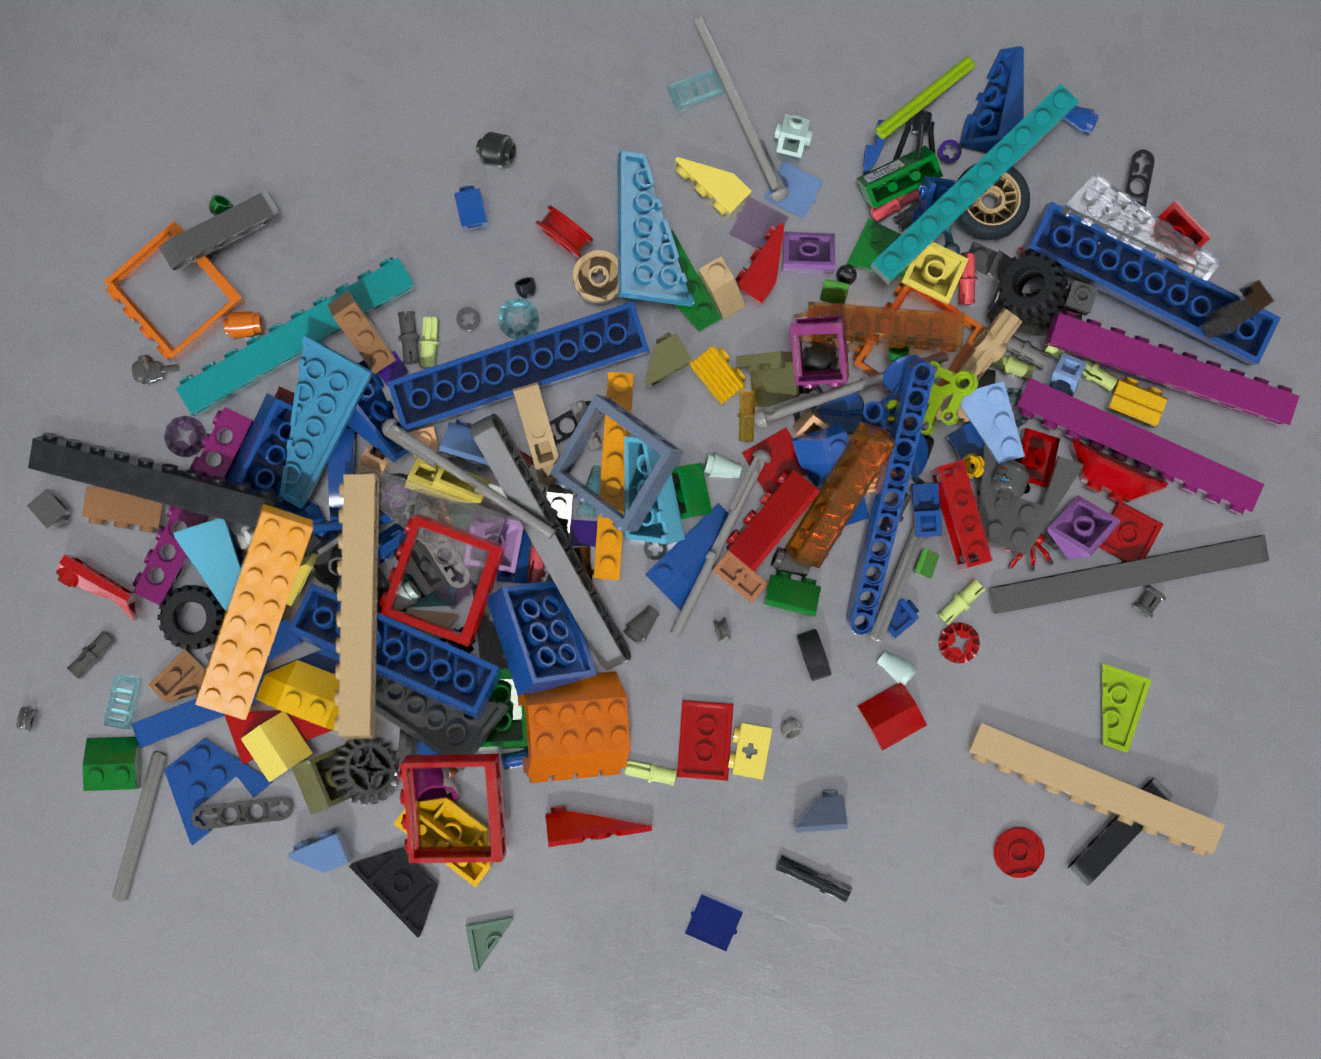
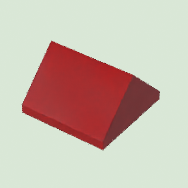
(1185, 224)
(1039, 457)
(892, 715)

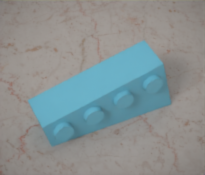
(663, 520)

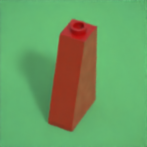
(240, 728)

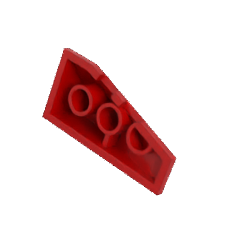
(575, 826)

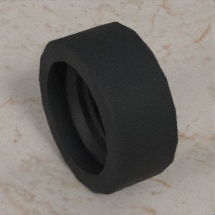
(814, 655)

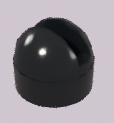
(842, 278)
(525, 286)

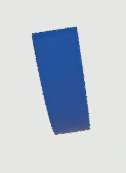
(340, 463)

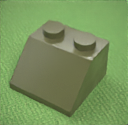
(667, 359)
(316, 781)

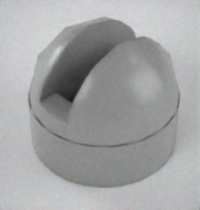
(791, 729)

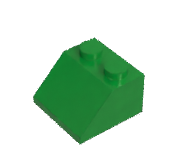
(691, 491)
(791, 594)
(111, 764)

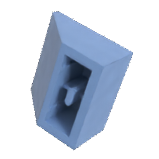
(325, 853)

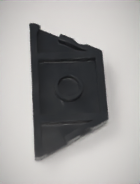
(400, 885)

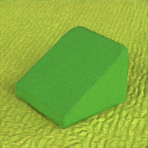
(834, 291)
(926, 563)

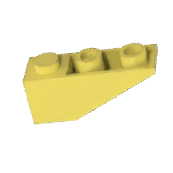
(721, 186)

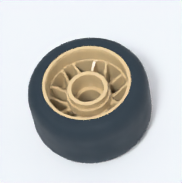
(1011, 208)

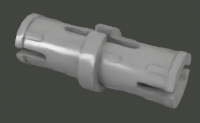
(1027, 351)

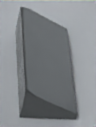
(424, 571)

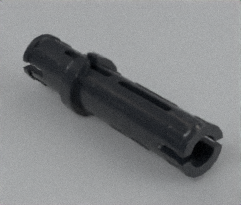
(823, 883)

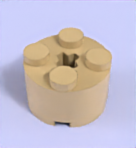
(590, 265)

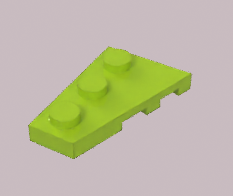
(1121, 705)

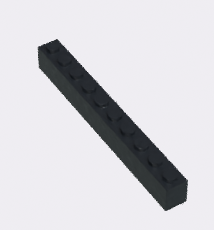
(150, 480)

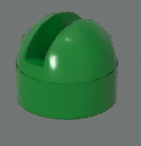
(219, 204)
(896, 353)

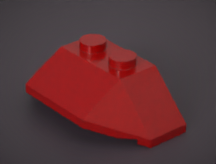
(1112, 475)

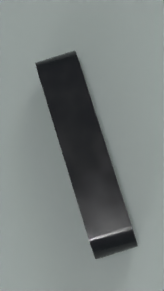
(1110, 841)

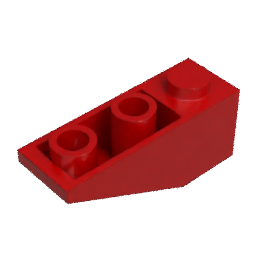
(762, 274)

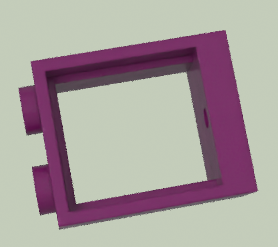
(814, 326)

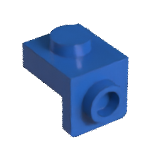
(903, 618)

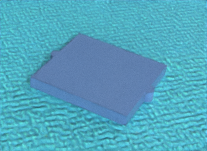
(801, 190)

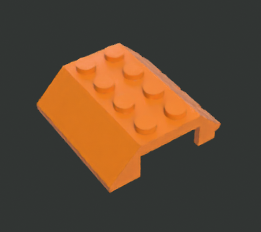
(577, 729)

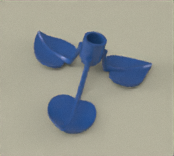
(849, 410)

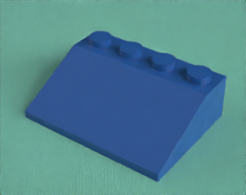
(264, 449)
(539, 637)

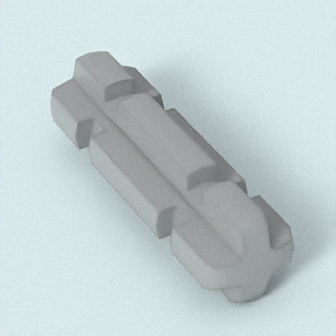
(579, 408)

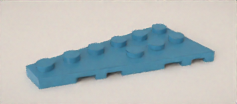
(645, 243)
(321, 410)

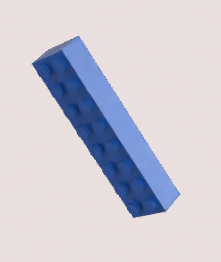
(404, 655)

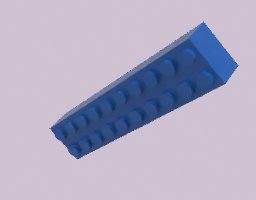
(1146, 282)
(539, 357)

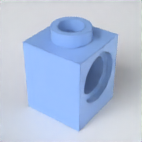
(1068, 374)

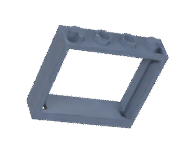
(654, 483)

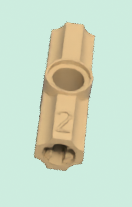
(991, 343)

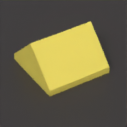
(935, 272)
(276, 746)

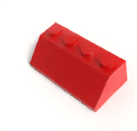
(772, 519)

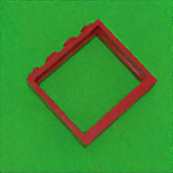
(961, 515)
(483, 590)
(411, 820)

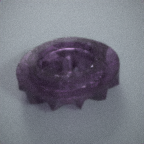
(187, 424)

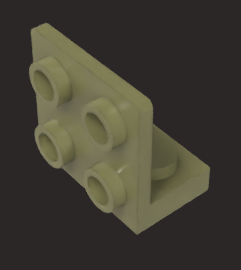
(771, 377)

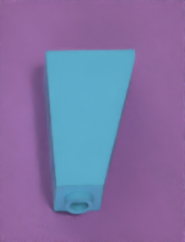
(213, 555)

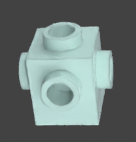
(793, 135)

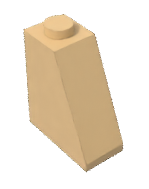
(721, 287)

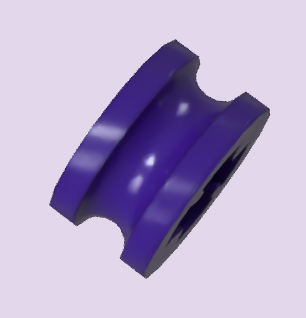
(953, 145)

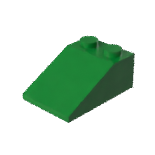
(511, 729)

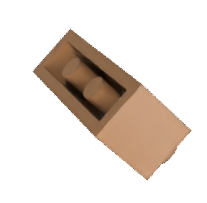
(361, 332)
(123, 509)

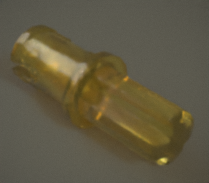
(746, 416)

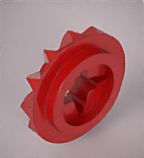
(947, 639)

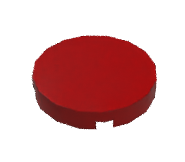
(1018, 852)

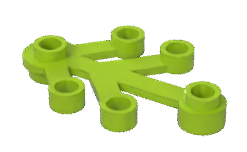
(939, 393)

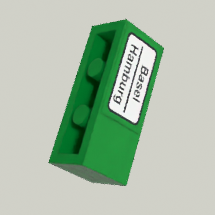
(898, 177)

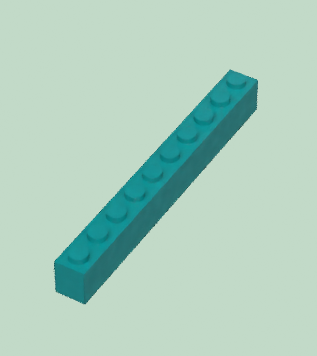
(974, 183)
(285, 341)

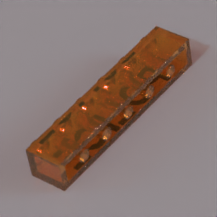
(894, 326)
(840, 495)

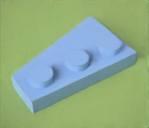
(994, 421)

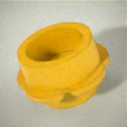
(978, 461)

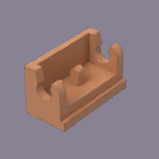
(740, 577)

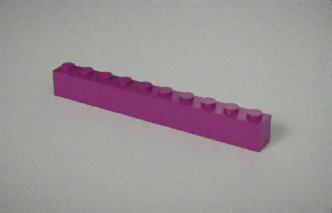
(1172, 369)
(1139, 446)

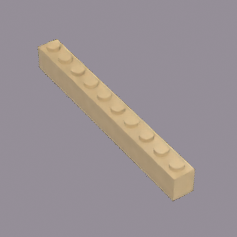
(358, 607)
(1097, 789)

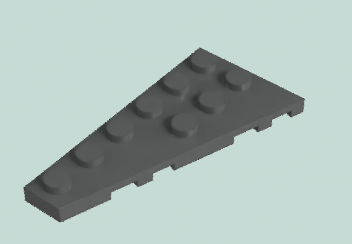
(433, 722)

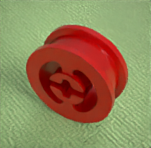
(564, 231)

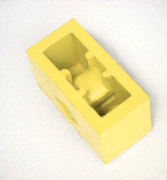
(755, 765)

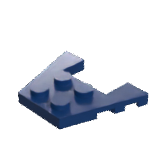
(201, 775)

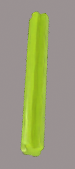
(924, 97)

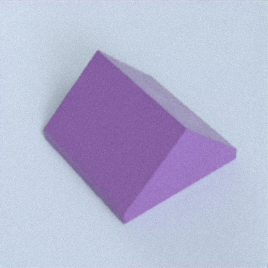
(808, 252)
(1082, 528)

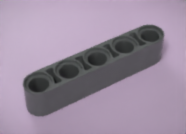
(219, 230)

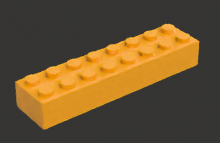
(254, 612)

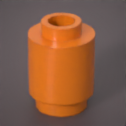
(243, 324)

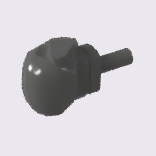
(148, 371)

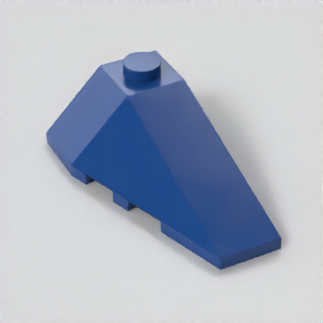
(999, 105)
(371, 414)
(818, 455)
(683, 562)

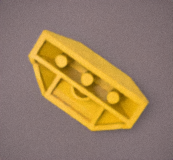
(302, 692)
(448, 825)

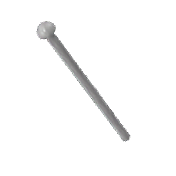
(780, 192)
(810, 400)
(432, 457)
(736, 507)

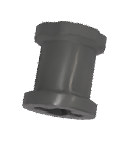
(1149, 601)

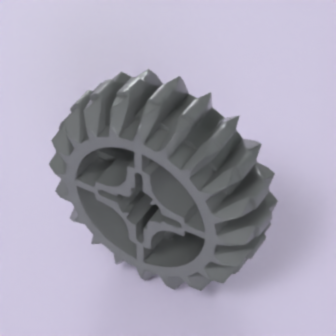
(363, 789)

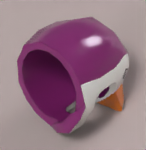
(434, 783)

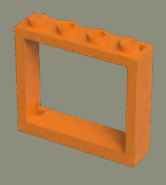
(902, 291)
(148, 328)

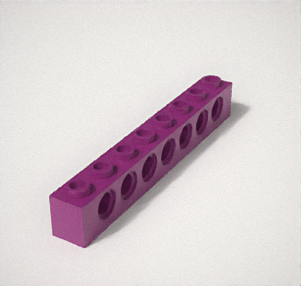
(172, 568)

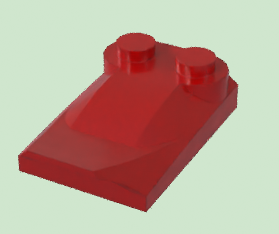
(76, 572)

